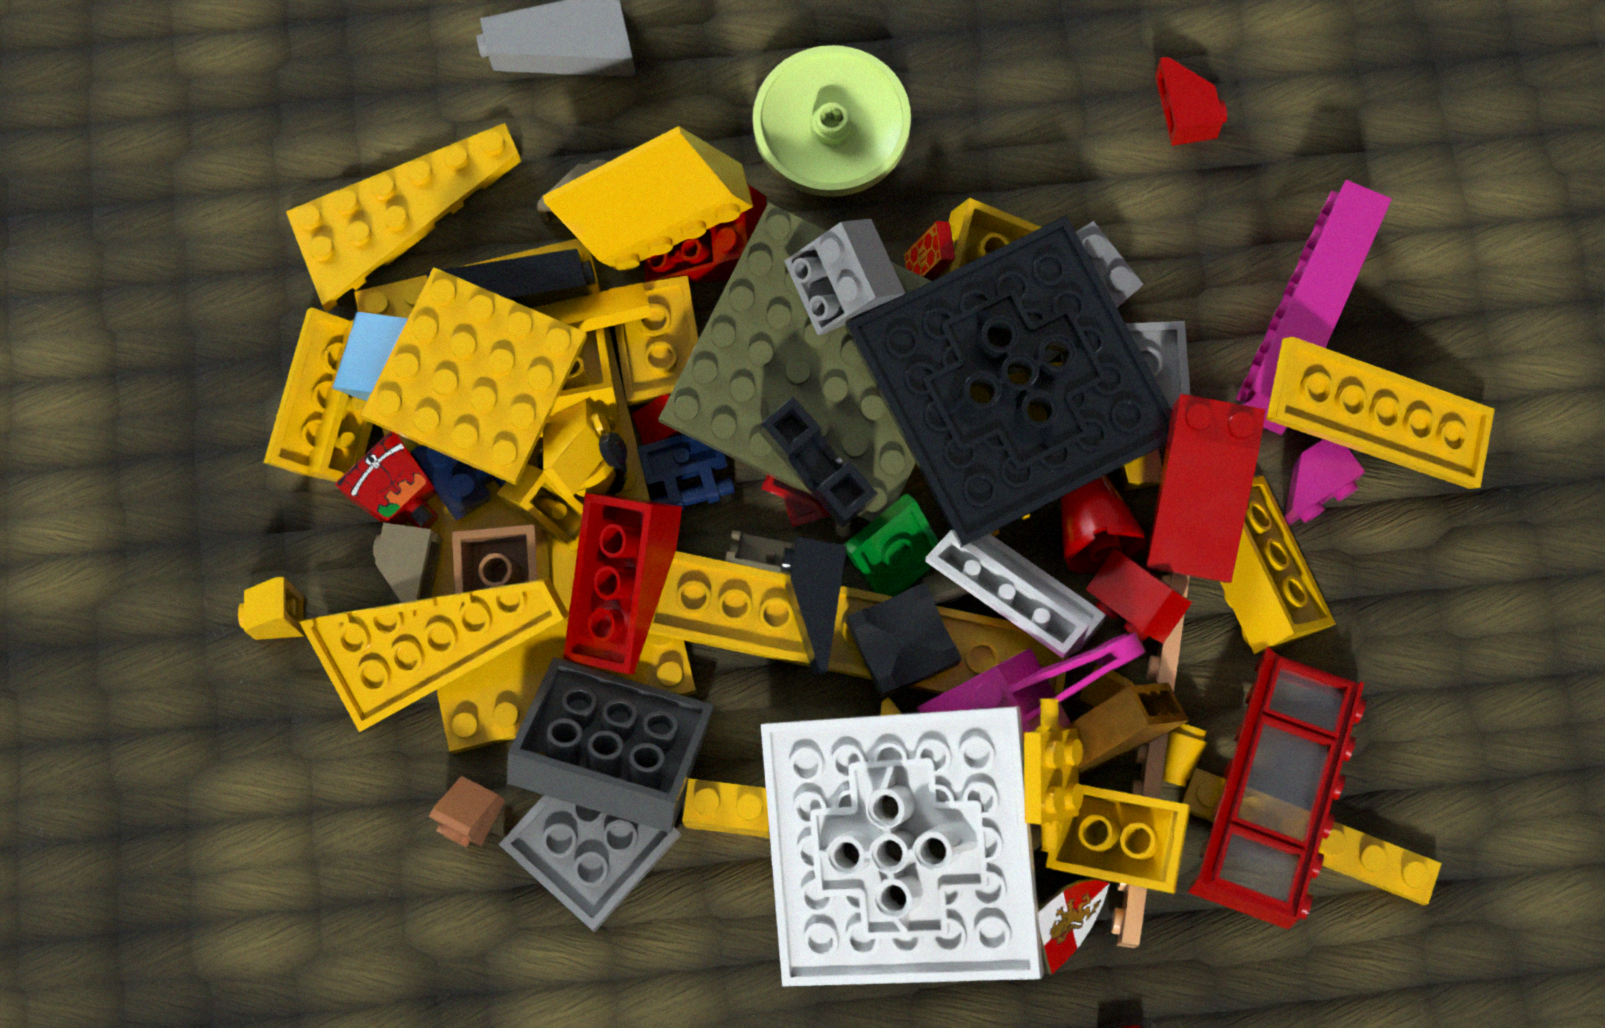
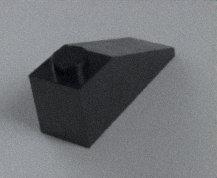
(813, 590)

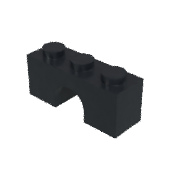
(804, 450)

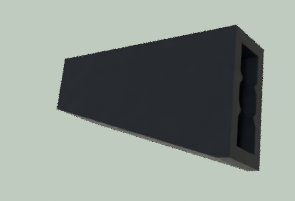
(533, 278)

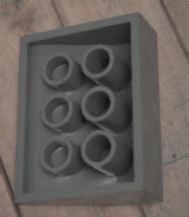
(609, 744)

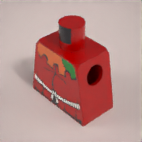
(390, 485)

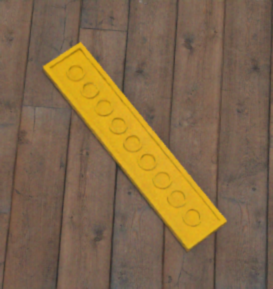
(752, 614)

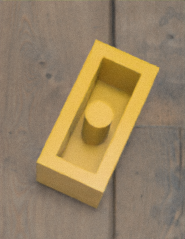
(726, 808)

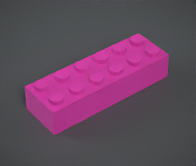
(1318, 285)

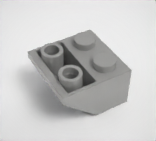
(843, 275)

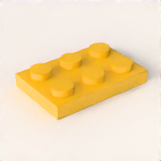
(658, 346)

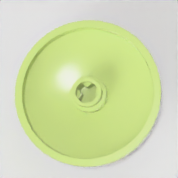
(831, 120)

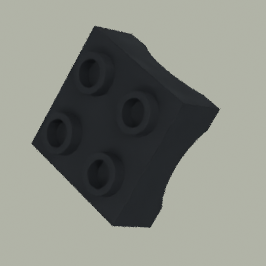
(903, 640)

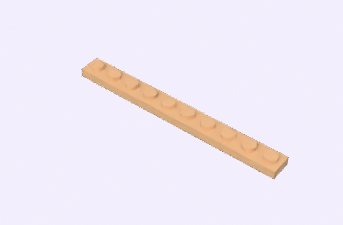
(1161, 669)

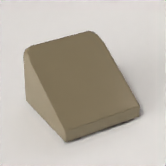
(944, 589)

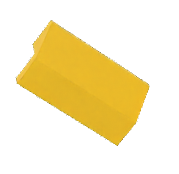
(316, 426)

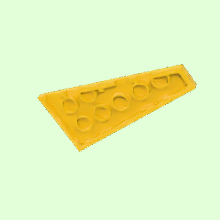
(385, 215)
(411, 648)

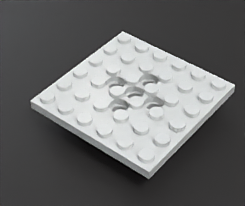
(953, 782)

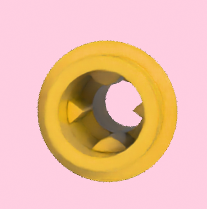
(1182, 754)

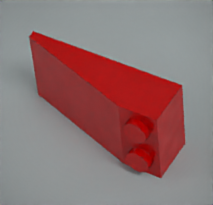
(1205, 487)
(618, 578)

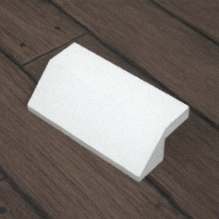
(1019, 592)

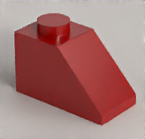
(1188, 104)

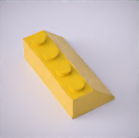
(1271, 581)

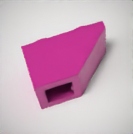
(1317, 477)

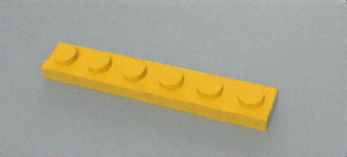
(1344, 849)

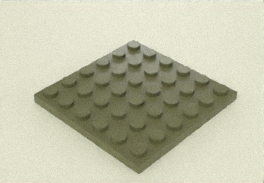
(765, 351)

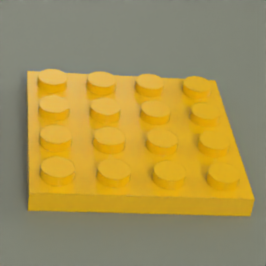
(474, 376)

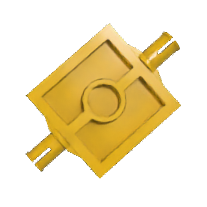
(1051, 775)

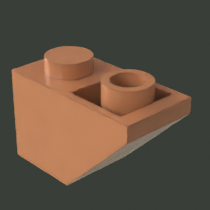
(467, 812)

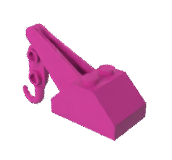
(1023, 682)

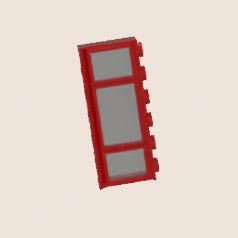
(1279, 791)

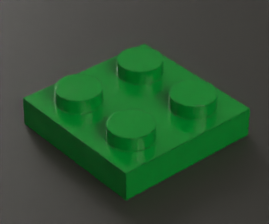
(893, 548)

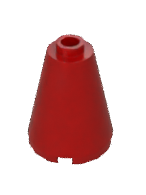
(1095, 524)

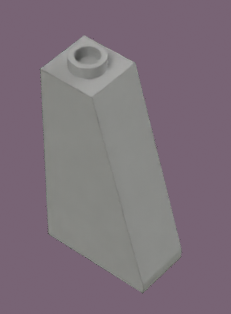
(559, 39)

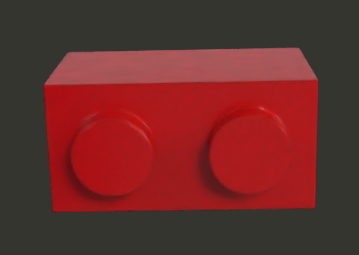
(1138, 597)

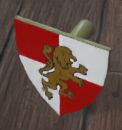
(1068, 919)

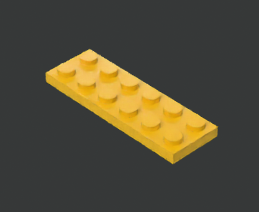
(1380, 413)

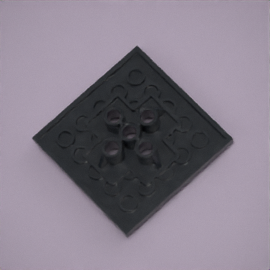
(990, 457)

